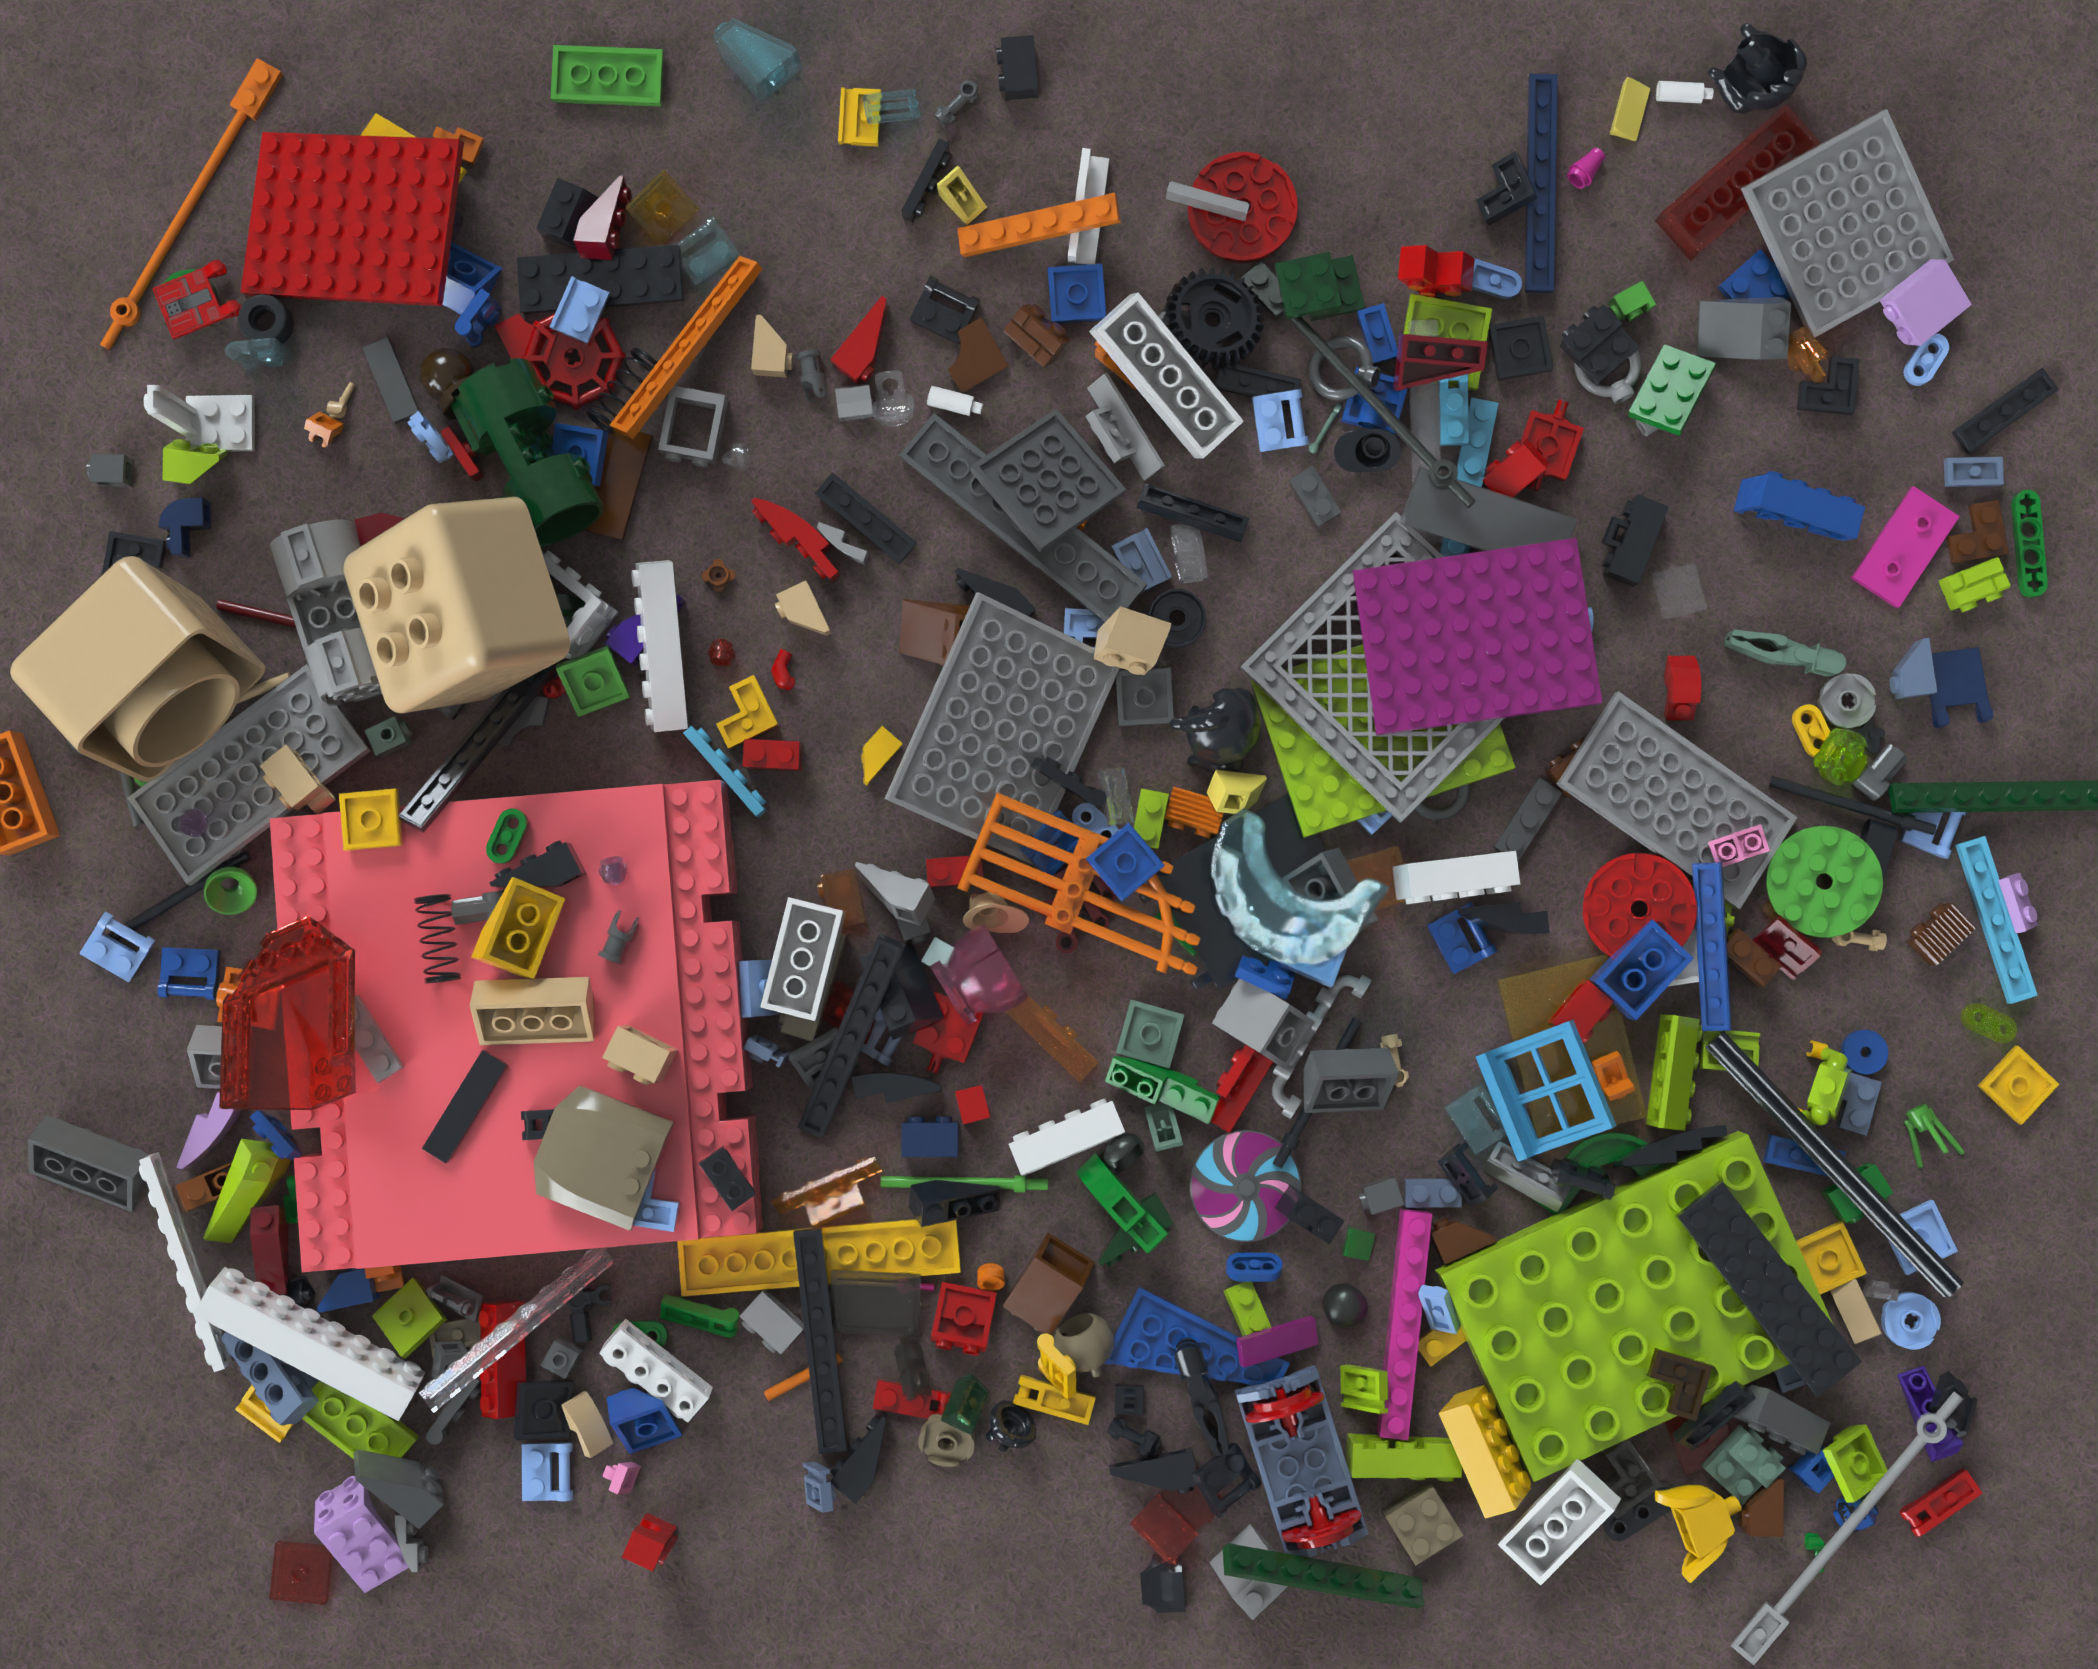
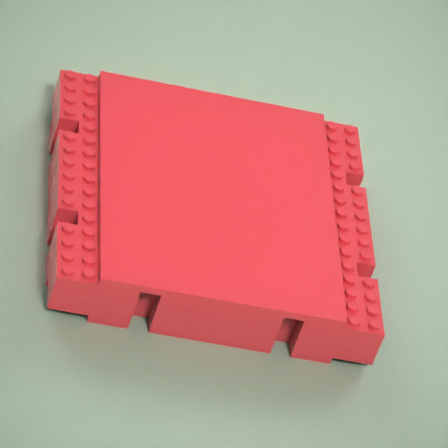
(373, 1187)

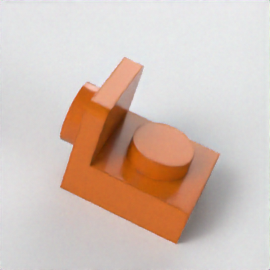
(386, 1277)

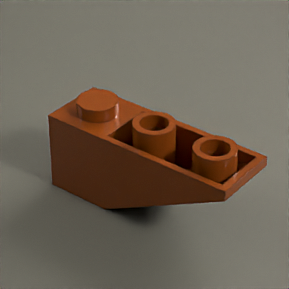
(200, 1189)

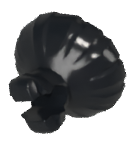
(1011, 1426)

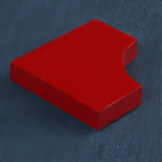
(516, 335)

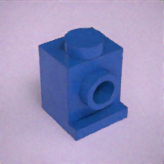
(1813, 1470)

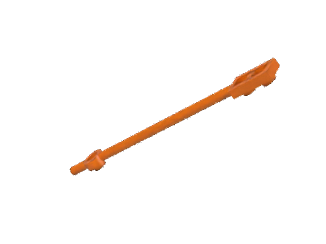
(249, 103)

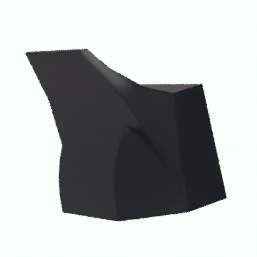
(1163, 1585)

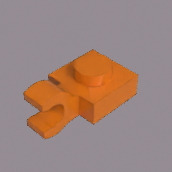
(472, 142)

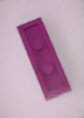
(1277, 1341)

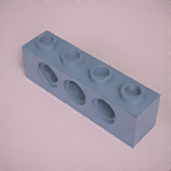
(254, 1363)

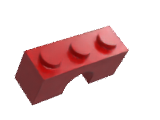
(650, 1542)

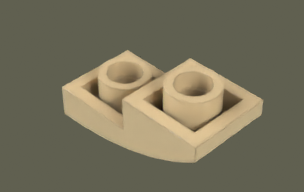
(1855, 1311)
(588, 1423)

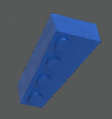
(1800, 506)

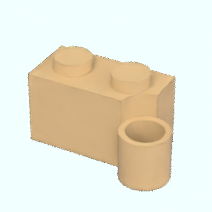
(295, 781)

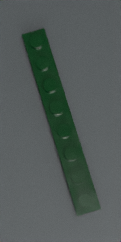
(1993, 796)
(1322, 1576)

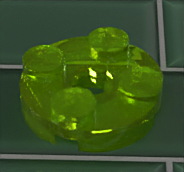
(1828, 758)

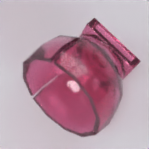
(979, 977)

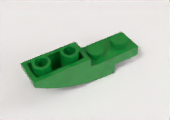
(1163, 1085)
(1122, 1204)

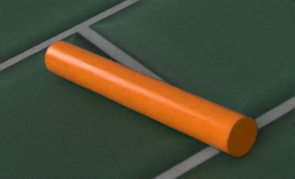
(791, 1382)

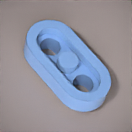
(1926, 361)
(1098, 820)

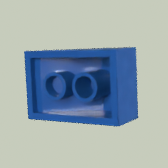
(1641, 970)

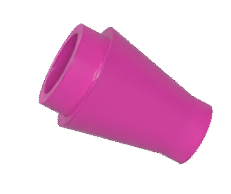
(1585, 169)

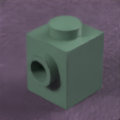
(389, 736)

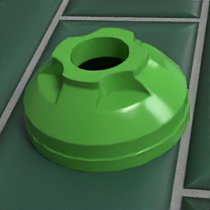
(230, 900)

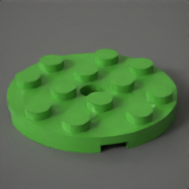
(1854, 876)

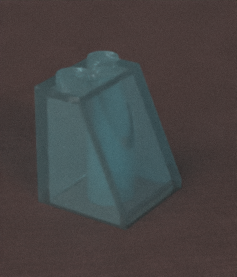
(756, 57)

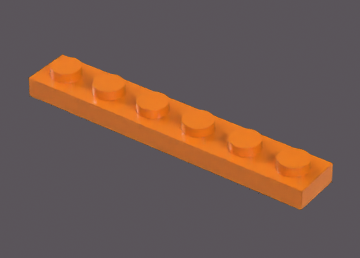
(1039, 225)

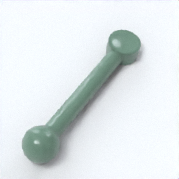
(1314, 447)

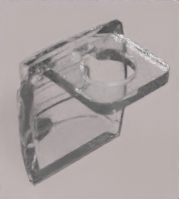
(892, 409)

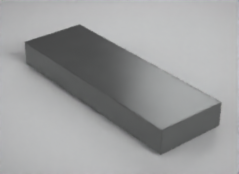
(391, 380)

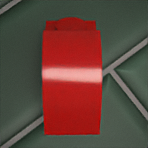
(1683, 686)

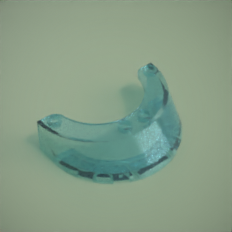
(1272, 914)

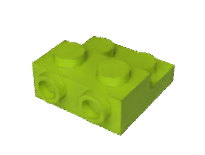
(1855, 1462)

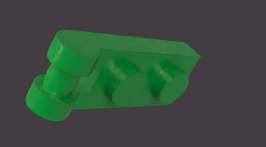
(700, 1316)

